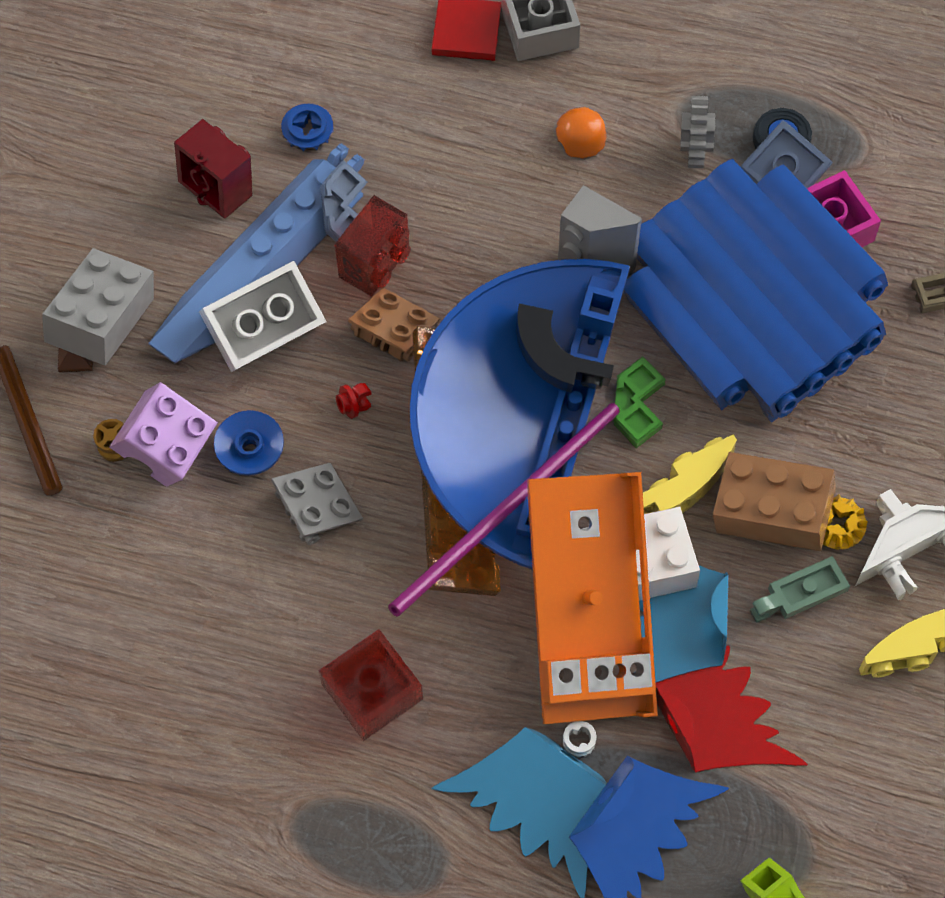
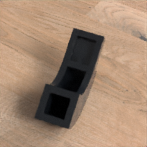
(549, 359)

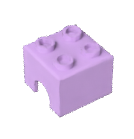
(164, 434)

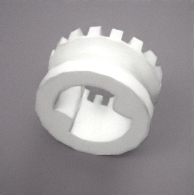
(575, 728)

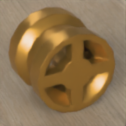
(104, 434)

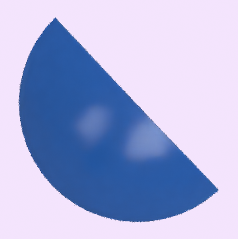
(483, 412)

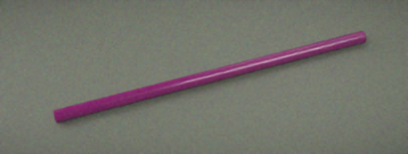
(498, 514)

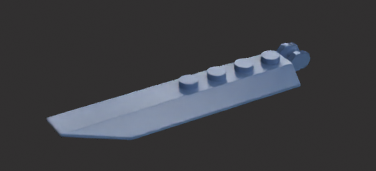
(277, 237)

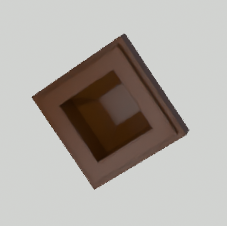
(73, 363)

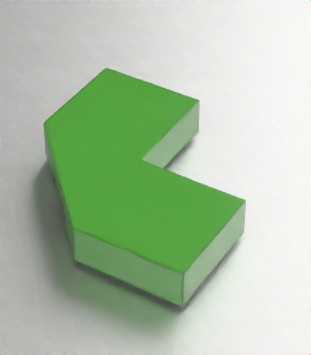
(633, 388)

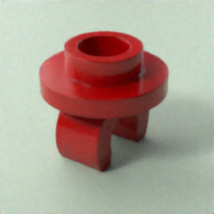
(353, 400)

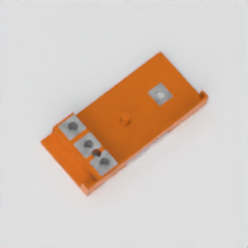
(591, 597)

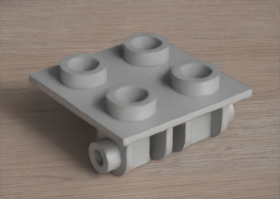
(315, 501)

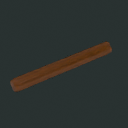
(28, 423)

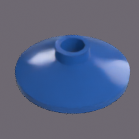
(246, 429)

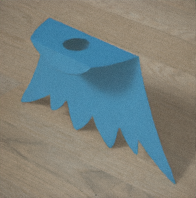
(689, 626)
(539, 788)

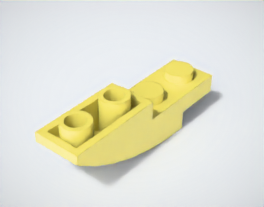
(689, 477)
(908, 647)

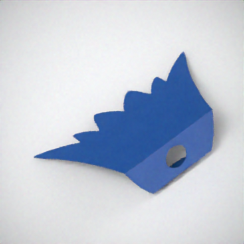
(631, 821)

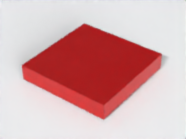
(467, 29)

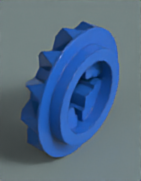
(296, 120)

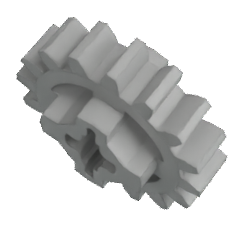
(697, 131)

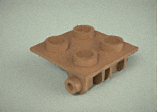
(392, 321)

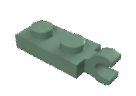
(802, 590)

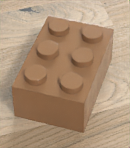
(774, 501)

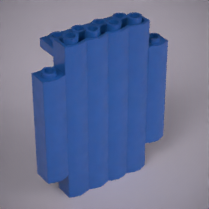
(756, 288)

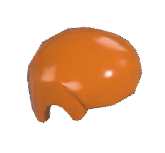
(581, 132)

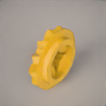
(855, 525)

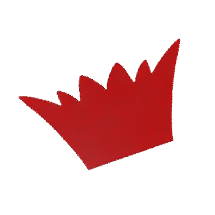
(716, 722)

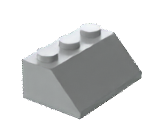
(598, 230)

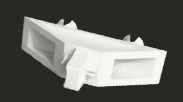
(904, 534)

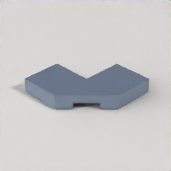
(336, 195)

